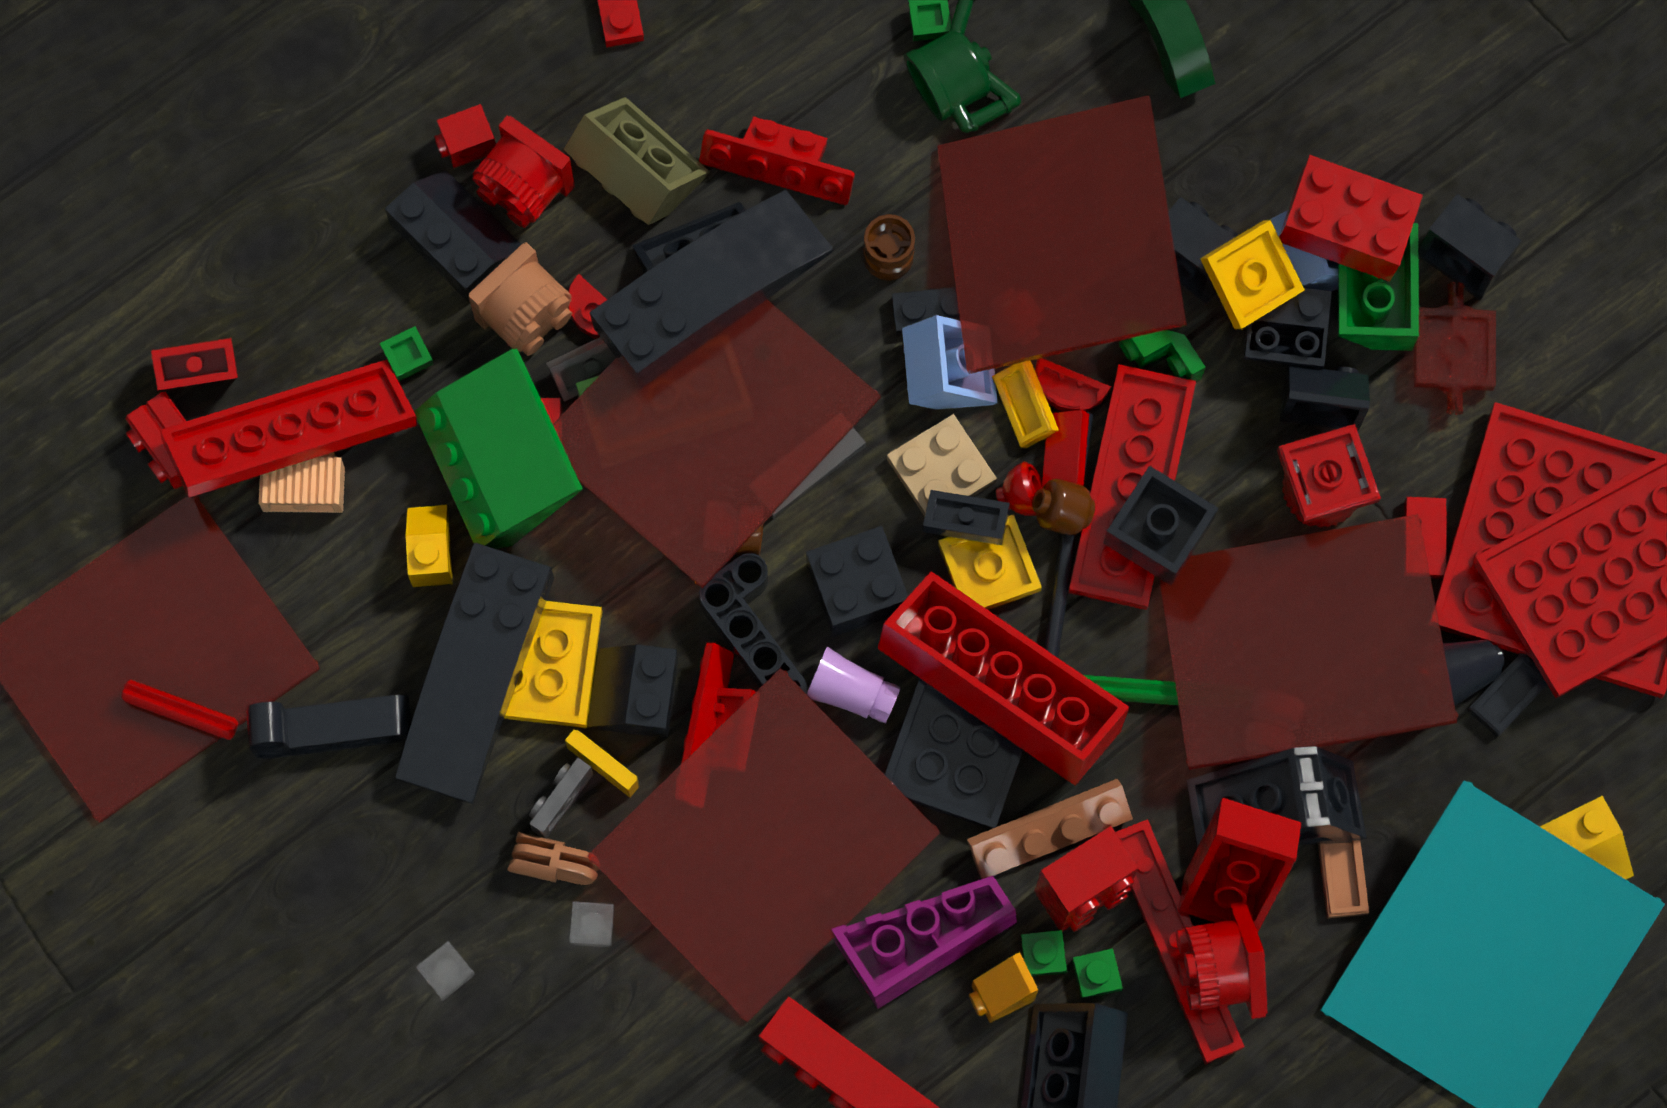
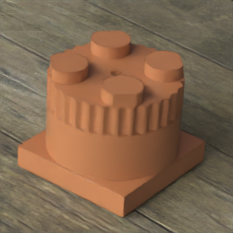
(521, 301)

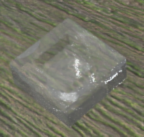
(592, 924)
(445, 970)

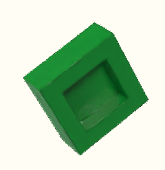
(929, 18)
(406, 353)
(1044, 953)
(1097, 973)

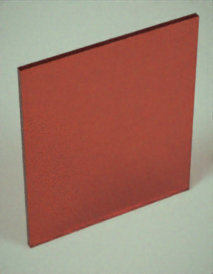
(1060, 235)
(713, 437)
(154, 610)
(1307, 643)
(763, 844)

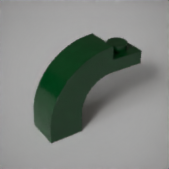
(1178, 44)

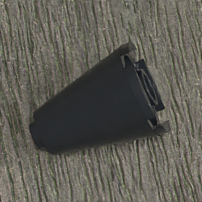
(1471, 666)

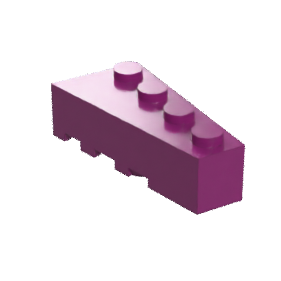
(923, 937)

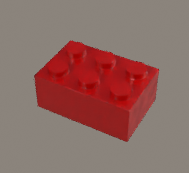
(1350, 218)
(1239, 859)
(1086, 880)

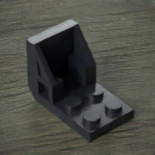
(1293, 783)

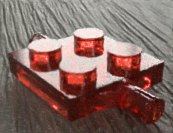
(1455, 349)

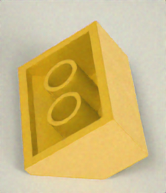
(1594, 833)

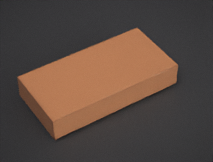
(1343, 879)

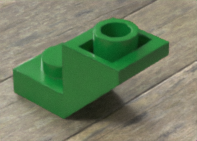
(1153, 346)

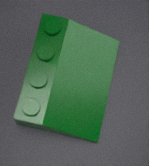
(498, 451)

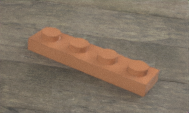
(1049, 829)

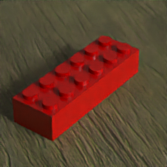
(1003, 678)

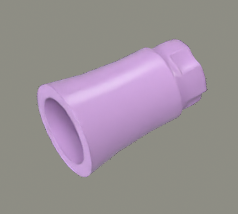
(852, 688)

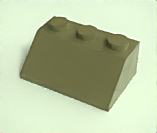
(635, 160)

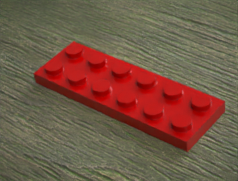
(287, 428)
(1140, 431)

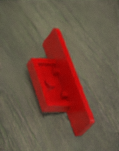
(780, 158)
(713, 699)

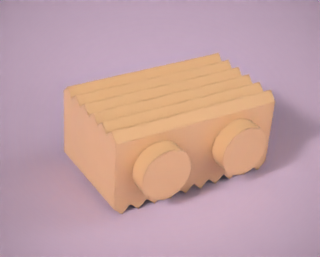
(305, 487)

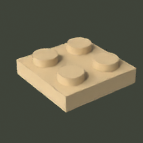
(941, 461)

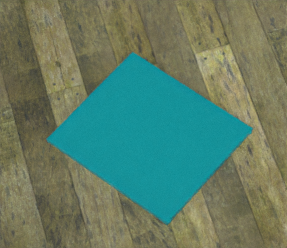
(1492, 955)

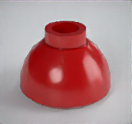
(1020, 488)

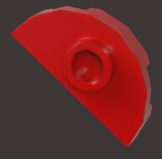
(583, 301)
(1068, 389)

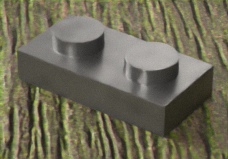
(568, 784)

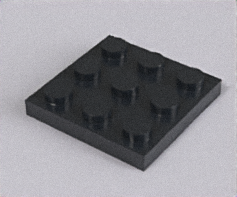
(952, 760)

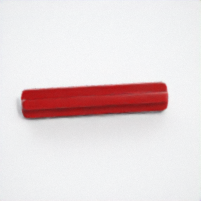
(179, 709)

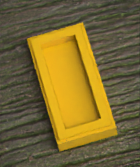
(1025, 403)
(602, 762)

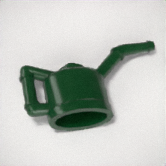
(956, 74)

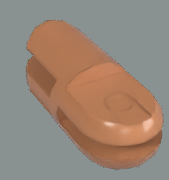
(551, 860)

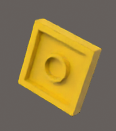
(1252, 274)
(991, 571)

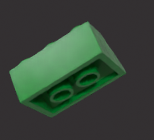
(1381, 311)

